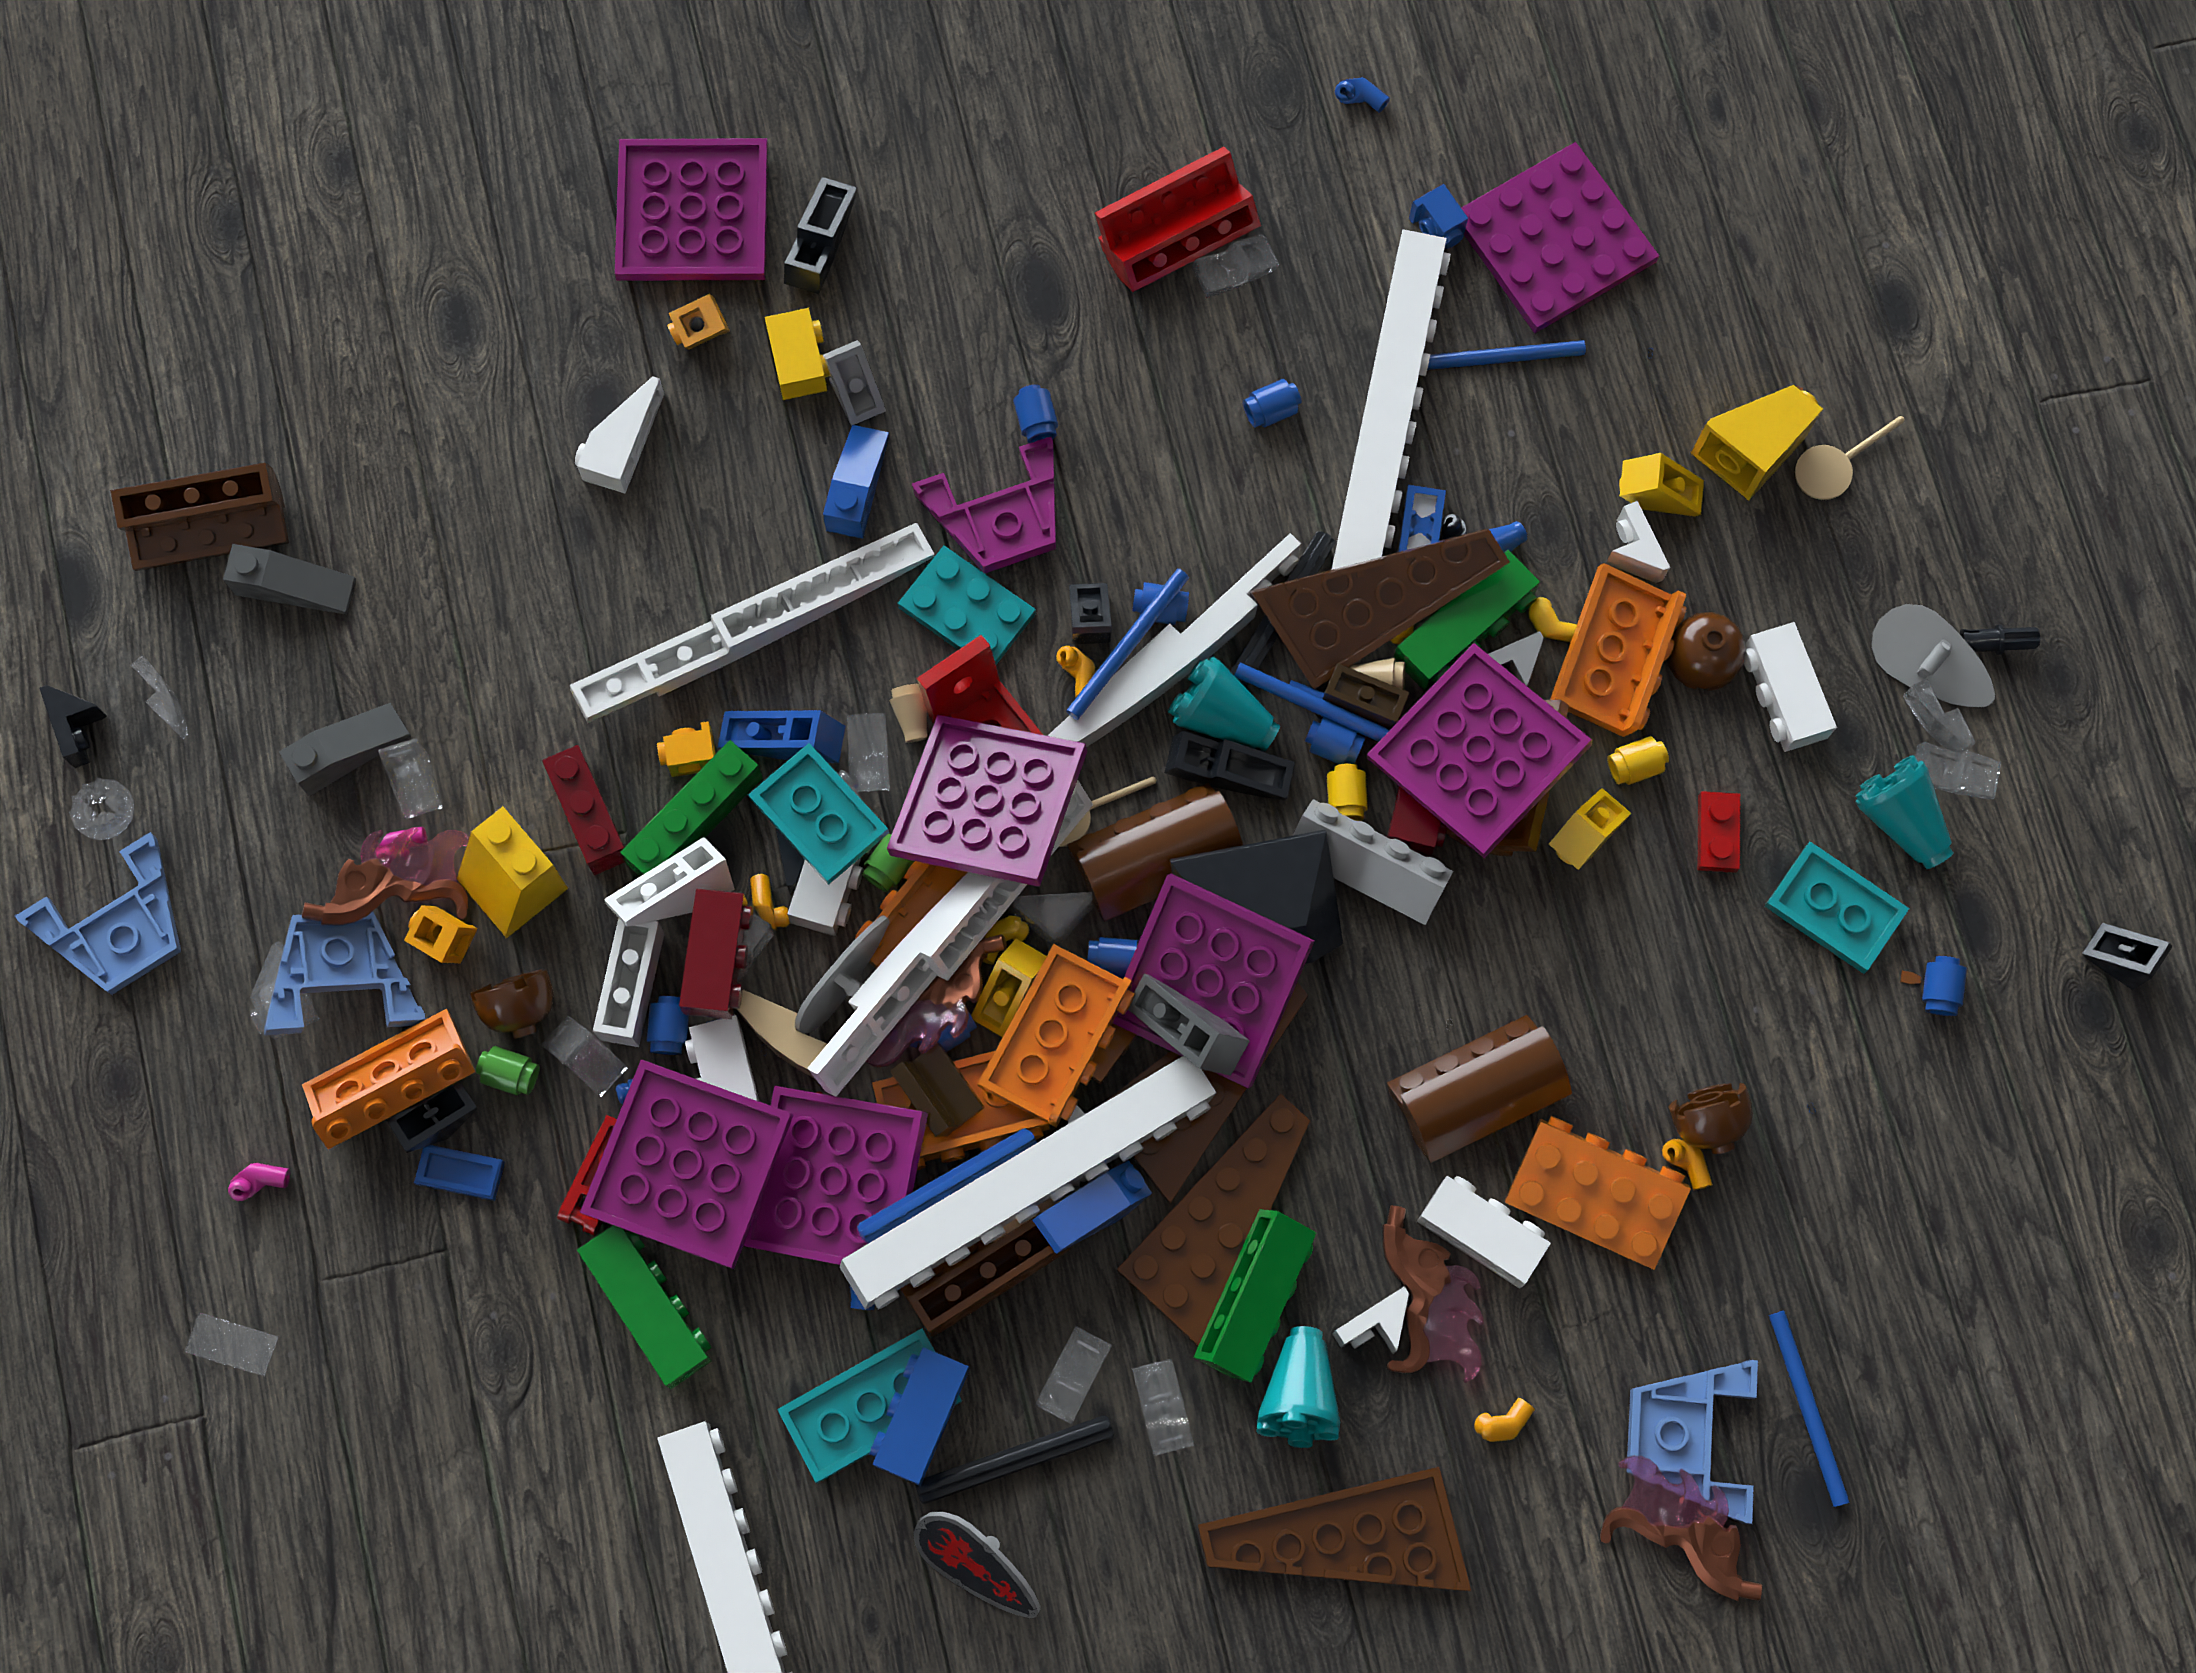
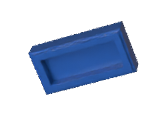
(459, 1172)

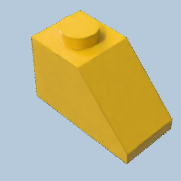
(1661, 485)
(1589, 829)
(1007, 986)

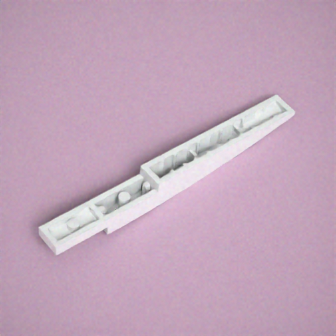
(752, 624)
(1173, 655)
(928, 951)

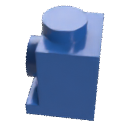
(1440, 215)

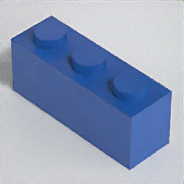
(919, 1415)

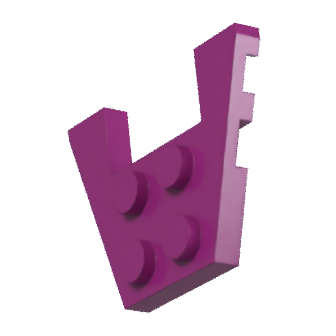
(1003, 524)

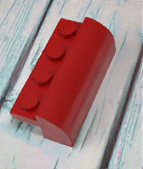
(1176, 220)

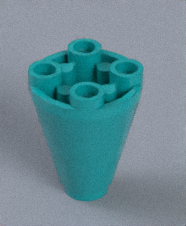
(1223, 708)
(1908, 811)
(1301, 1392)

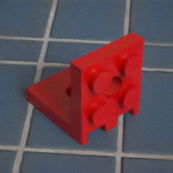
(970, 690)

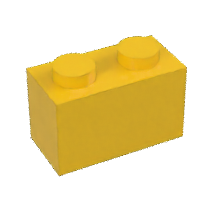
(796, 353)

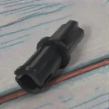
(2002, 639)

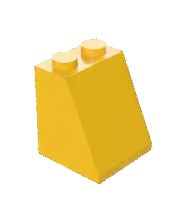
(1756, 438)
(508, 873)

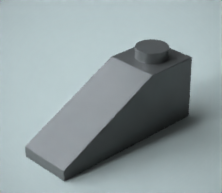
(287, 580)
(342, 747)
(1188, 1027)

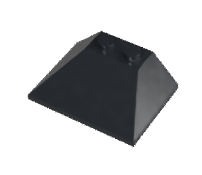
(1277, 879)

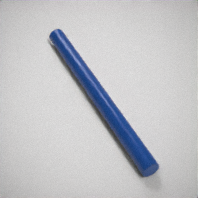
(1507, 354)
(1127, 644)
(1310, 702)
(1809, 1409)

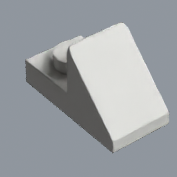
(1642, 553)
(1385, 1316)

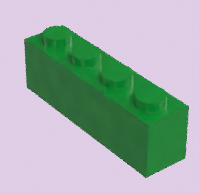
(1467, 621)
(694, 809)
(1255, 1295)
(645, 1306)

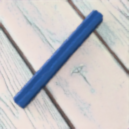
(944, 1186)

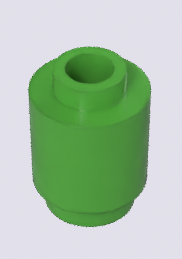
(885, 870)
(507, 1071)

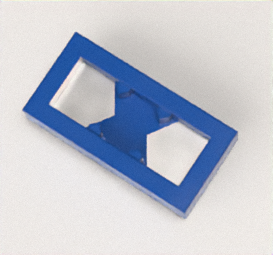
(1421, 517)

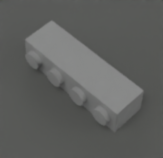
(1378, 864)

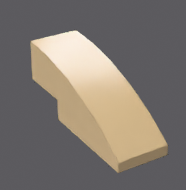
(777, 1029)

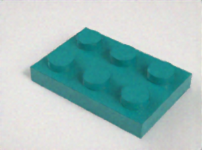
(965, 603)
(818, 813)
(1837, 907)

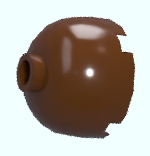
(1707, 651)
(515, 1003)
(1713, 1117)

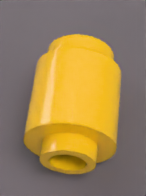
(1638, 761)
(1348, 791)

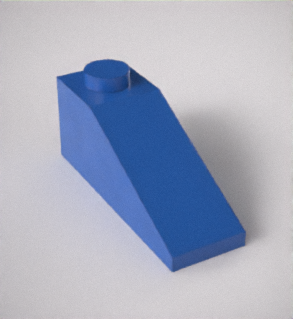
(855, 482)
(783, 733)
(1093, 1207)

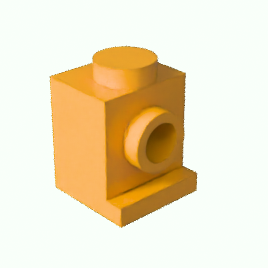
(701, 308)
(687, 750)
(443, 945)

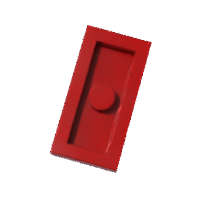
(1718, 831)

